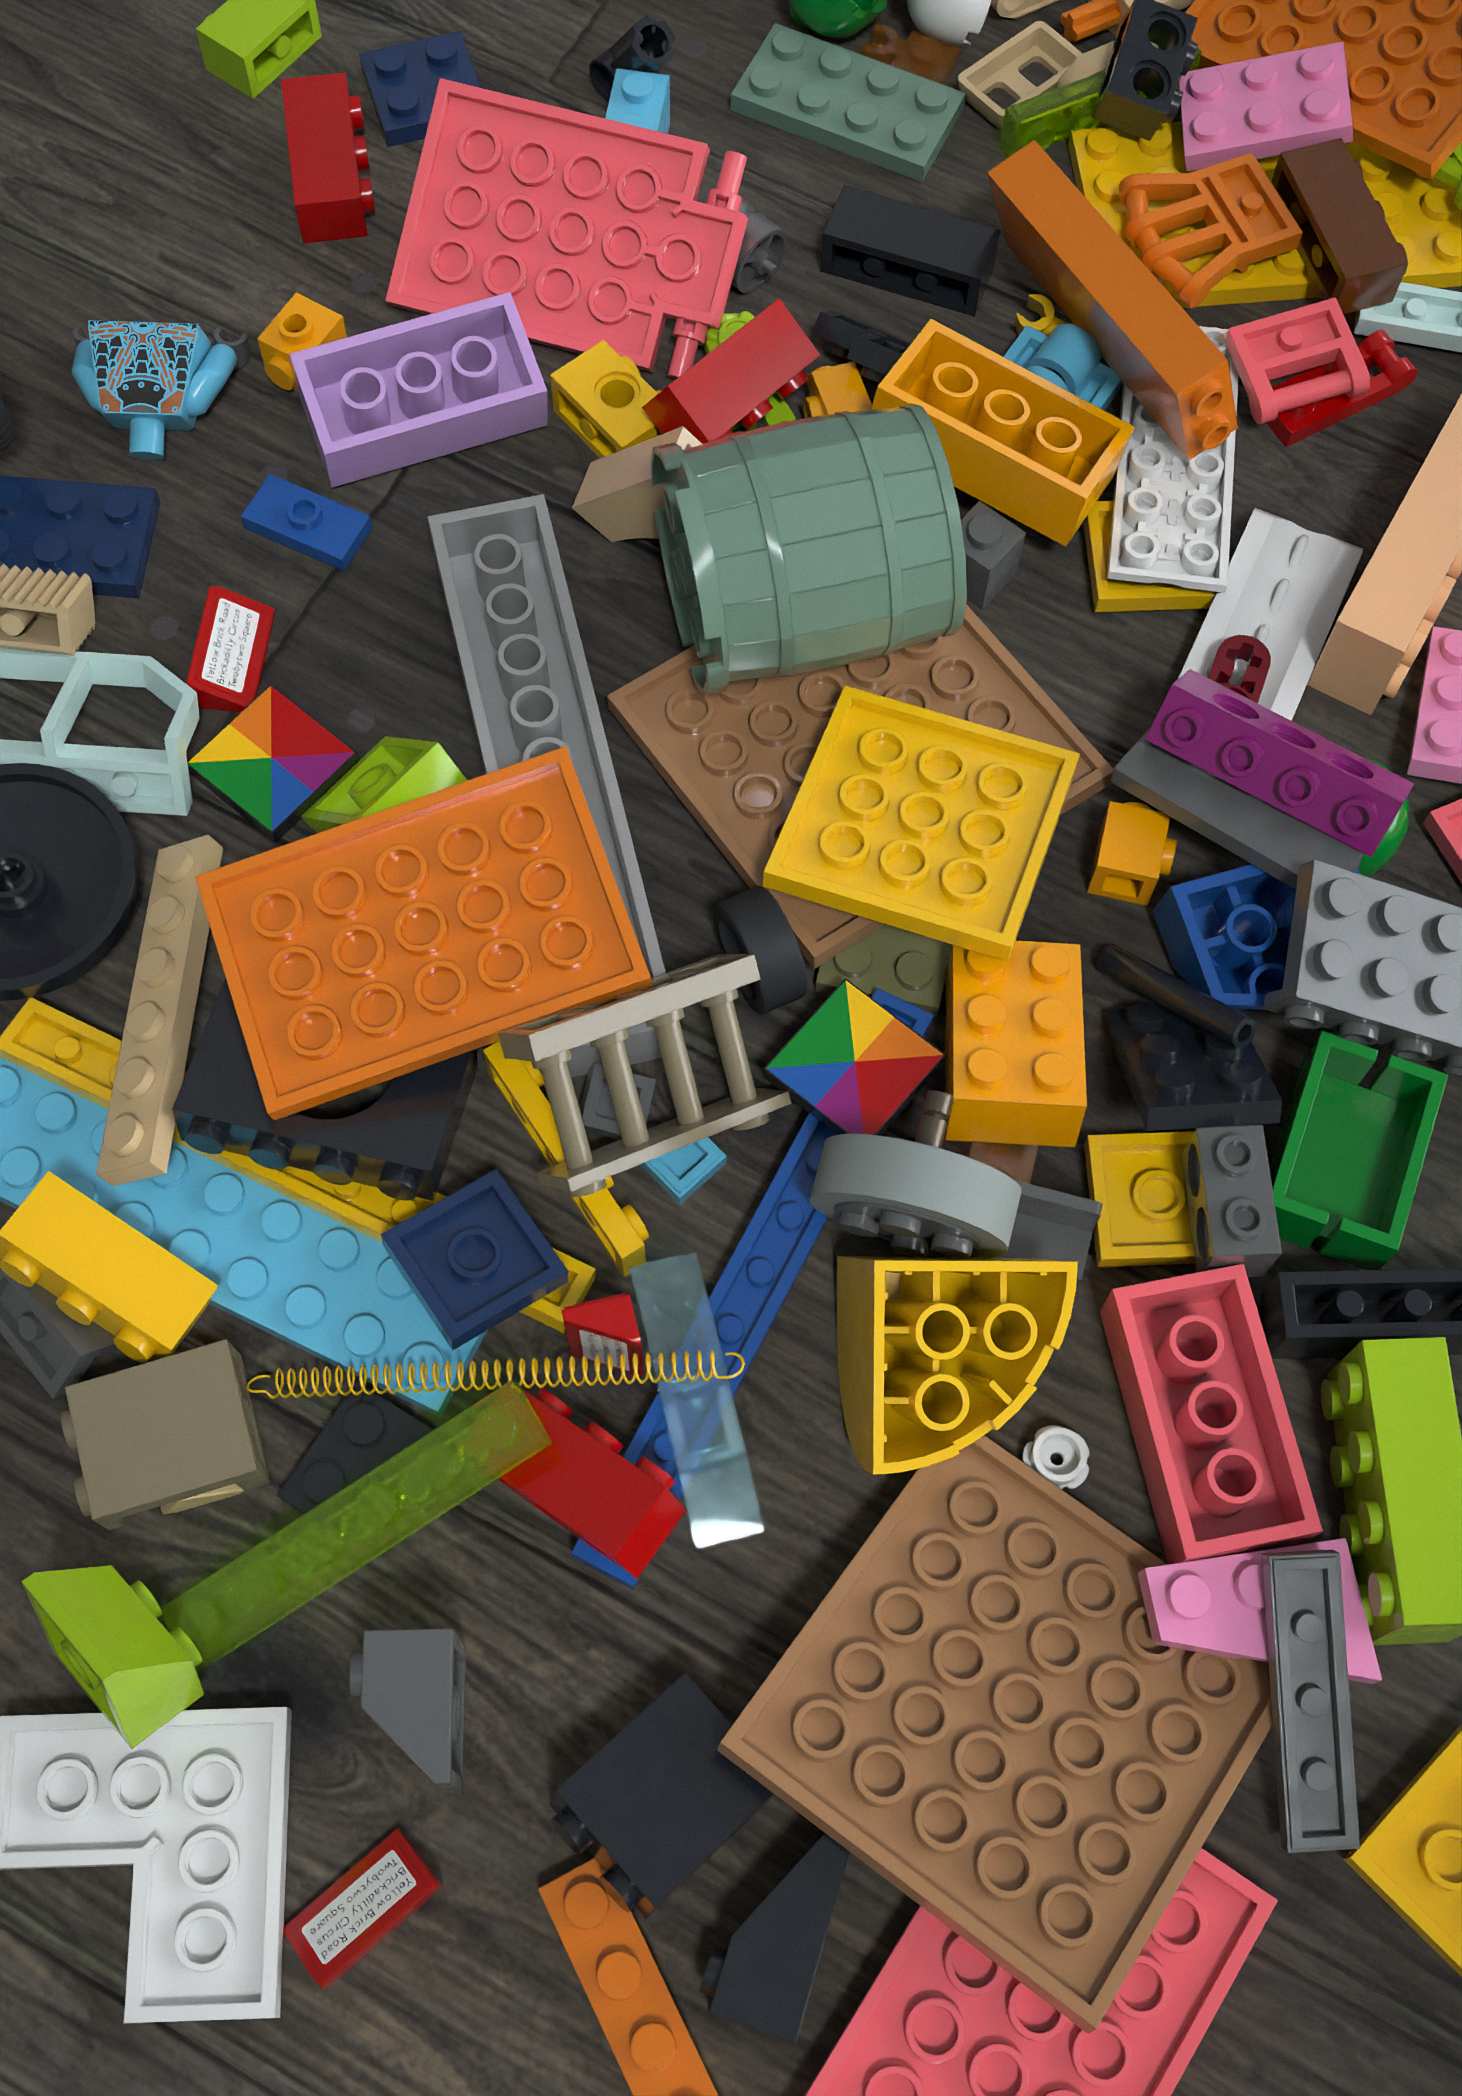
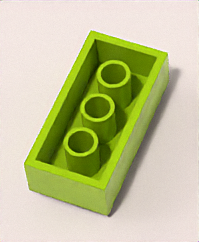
(1400, 1485)

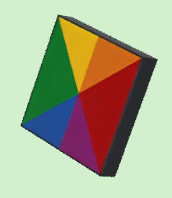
(272, 762)
(854, 1064)

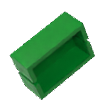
(1352, 1152)

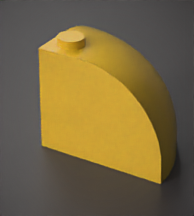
(942, 1349)

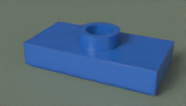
(306, 522)

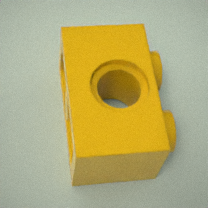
(603, 400)

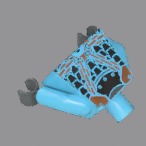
(153, 376)

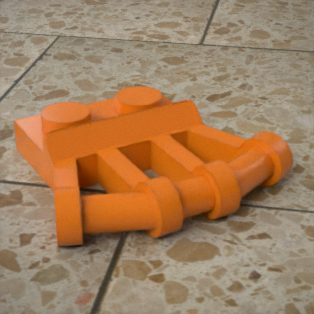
(1240, 215)

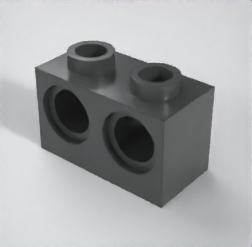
(1231, 1199)

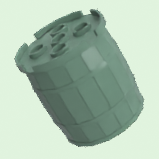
(810, 543)

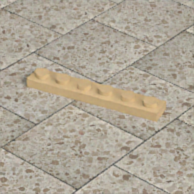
(159, 1017)

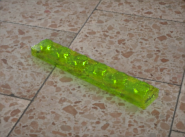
(358, 1523)

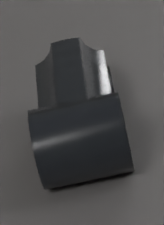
(642, 48)

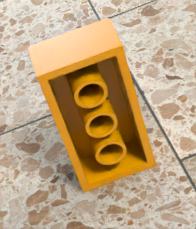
(1009, 430)

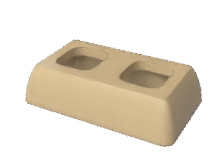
(1002, 68)

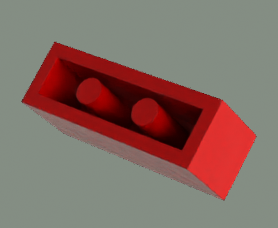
(327, 157)
(737, 378)
(595, 1491)

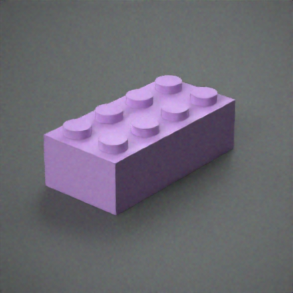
(420, 389)

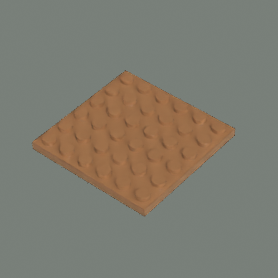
(747, 749)
(1004, 1728)

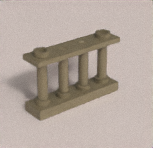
(605, 1025)

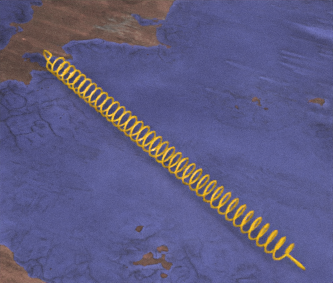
(484, 1369)

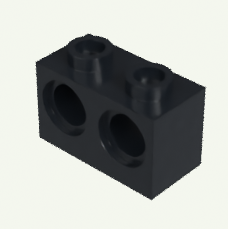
(1142, 67)

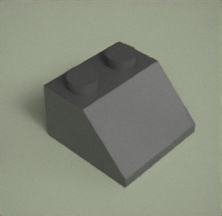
(417, 1695)

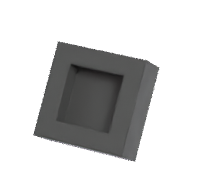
(597, 1105)

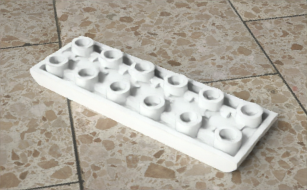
(1172, 510)
(1286, 595)

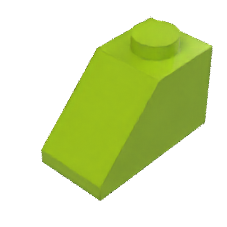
(257, 40)

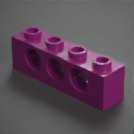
(1279, 761)

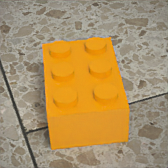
(1015, 1045)

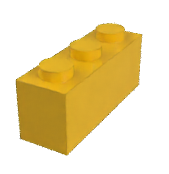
(103, 1270)

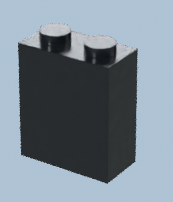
(657, 1799)

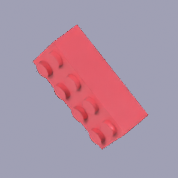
(1208, 1416)

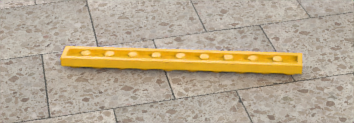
(86, 1064)

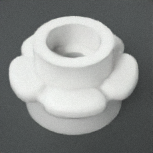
(1065, 1443)

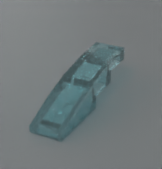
(699, 1413)

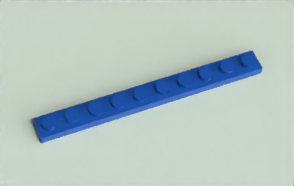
(754, 1280)

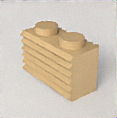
(45, 610)

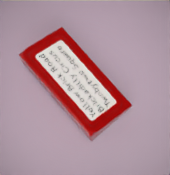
(230, 650)
(604, 1329)
(361, 1909)

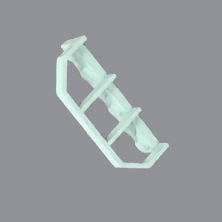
(129, 777)

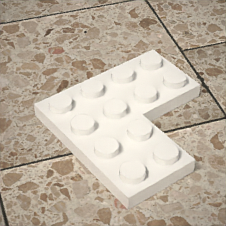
(199, 1821)

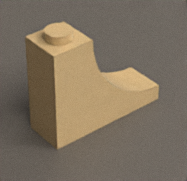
(619, 490)

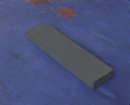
(1228, 814)
(1310, 1701)

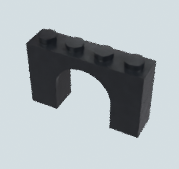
(390, 1146)

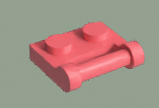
(1294, 344)

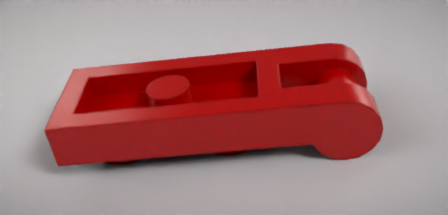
(1309, 419)

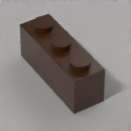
(1342, 226)

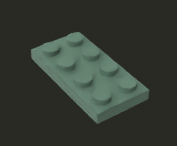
(848, 102)

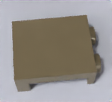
(163, 1433)

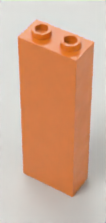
(1116, 300)

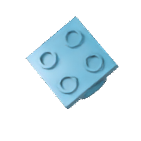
(1068, 360)

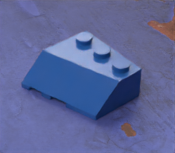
(1229, 933)

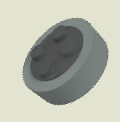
(917, 1191)

